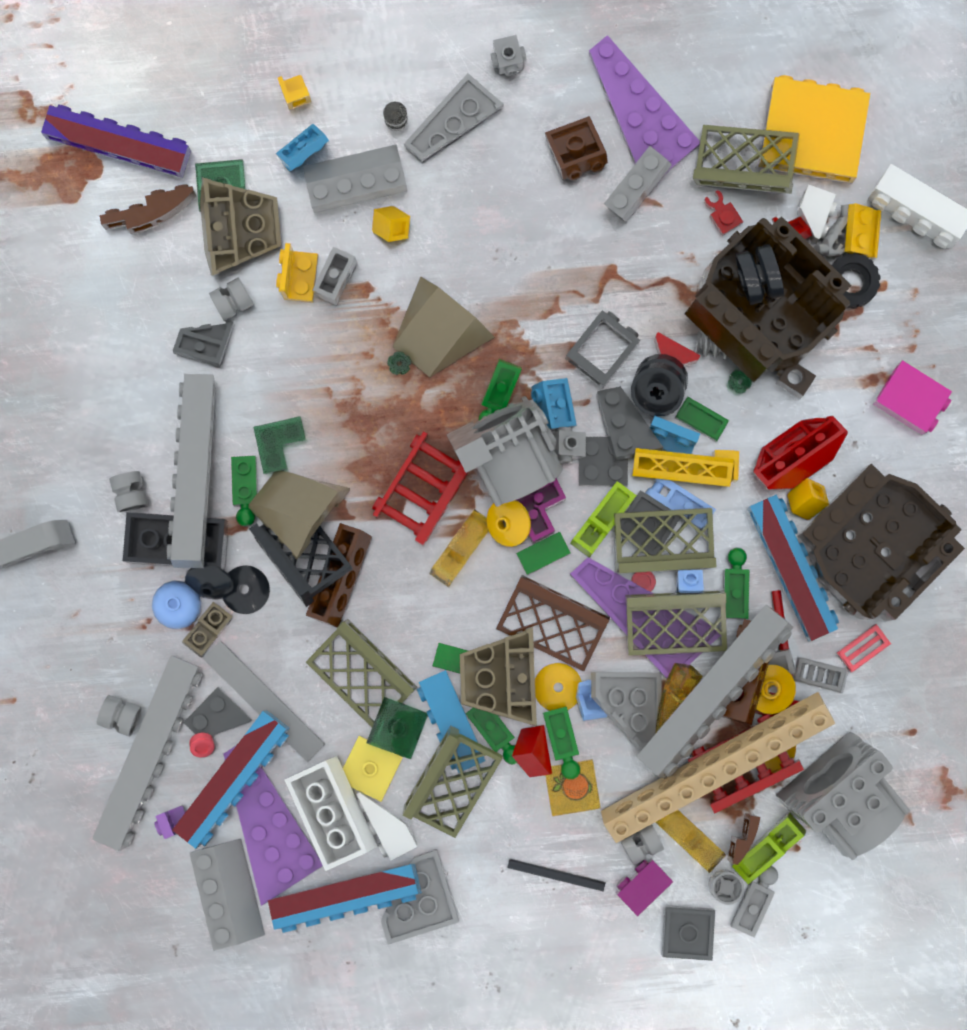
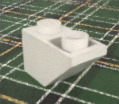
(815, 209)

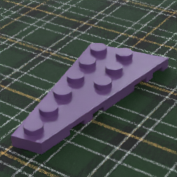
(639, 108)
(609, 592)
(273, 839)

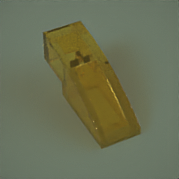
(460, 549)
(678, 686)
(692, 840)

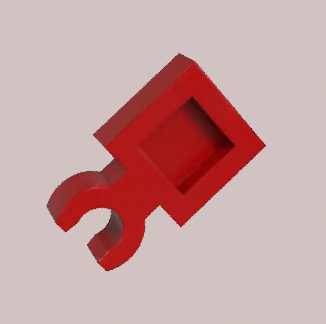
(724, 216)

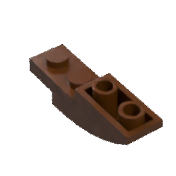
(159, 208)

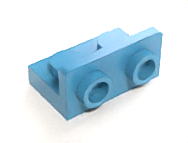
(302, 147)
(555, 402)
(673, 436)

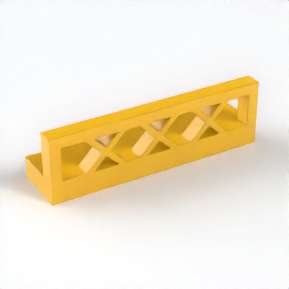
(683, 467)

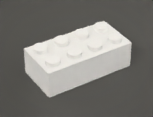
(920, 207)
(331, 813)

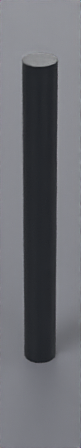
(556, 875)

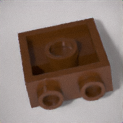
(577, 148)

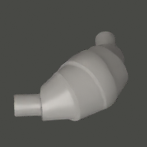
(835, 238)

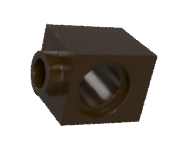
(798, 390)

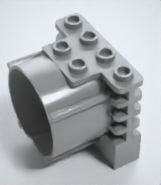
(509, 451)
(847, 797)

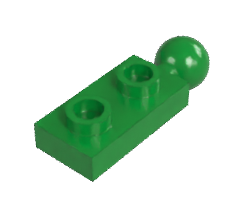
(500, 387)
(244, 487)
(737, 585)
(494, 732)
(563, 741)

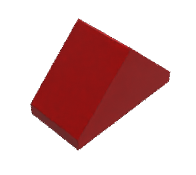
(668, 346)
(532, 751)

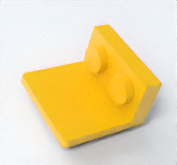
(297, 274)

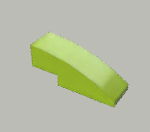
(602, 519)
(770, 848)

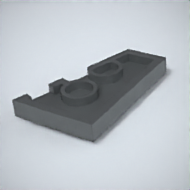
(625, 424)

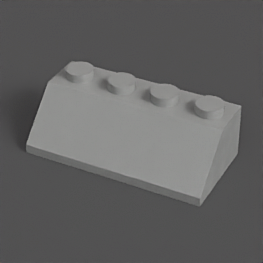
(355, 178)
(227, 894)

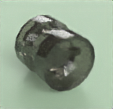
(398, 119)

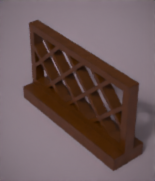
(567, 607)

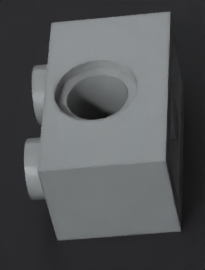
(334, 275)

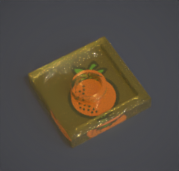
(573, 795)

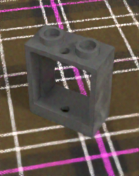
(586, 366)

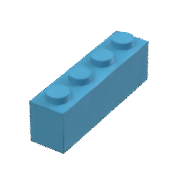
(447, 711)

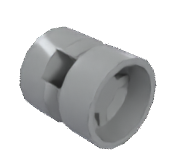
(231, 299)
(128, 491)
(117, 715)
(651, 844)
(726, 887)

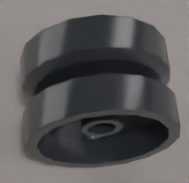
(762, 273)
(659, 385)

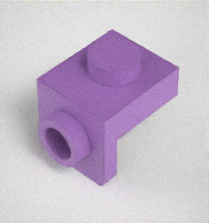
(167, 821)

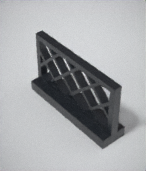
(291, 573)

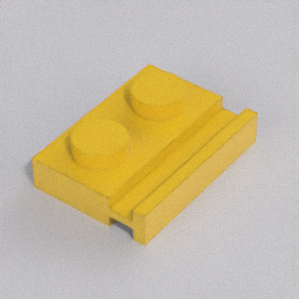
(862, 230)

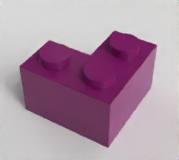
(537, 503)

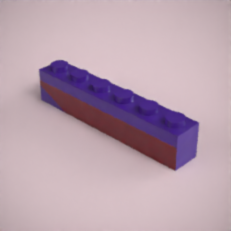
(116, 141)

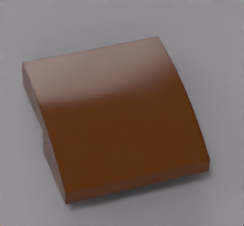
(740, 845)

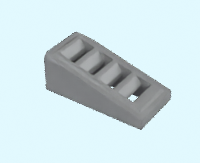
(841, 680)

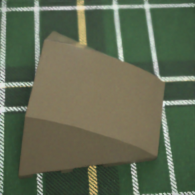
(236, 224)
(438, 330)
(295, 507)
(501, 678)

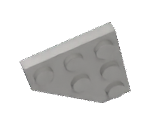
(629, 701)
(431, 908)

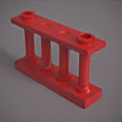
(433, 509)
(743, 787)

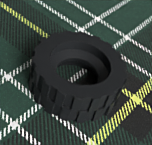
(869, 272)

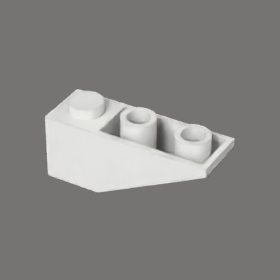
(392, 831)

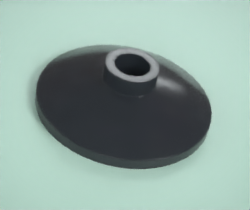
(210, 582)
(258, 590)

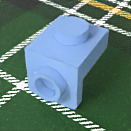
(689, 581)
(588, 707)

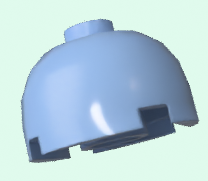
(176, 605)

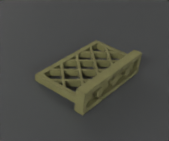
(746, 179)
(665, 561)
(680, 601)
(371, 655)
(436, 768)

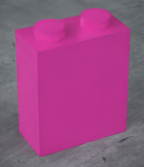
(913, 398)

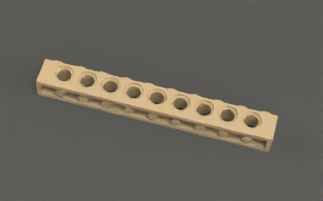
(717, 767)

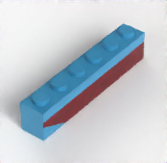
(792, 567)
(231, 778)
(343, 897)

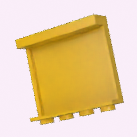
(828, 124)

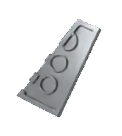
(456, 114)

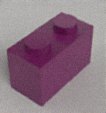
(643, 886)

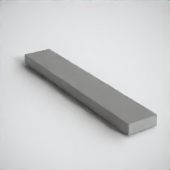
(262, 699)

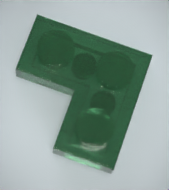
(273, 437)

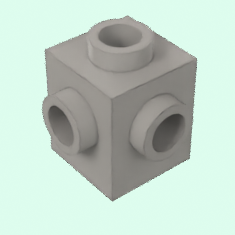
(508, 55)
(569, 444)

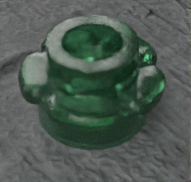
(396, 357)
(734, 385)

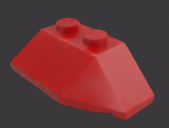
(799, 452)

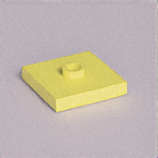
(371, 769)

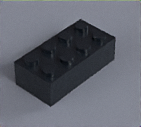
(148, 538)

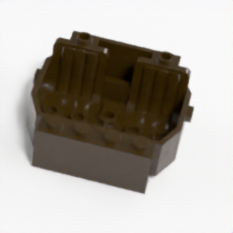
(776, 331)
(902, 521)

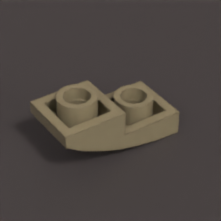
(207, 629)

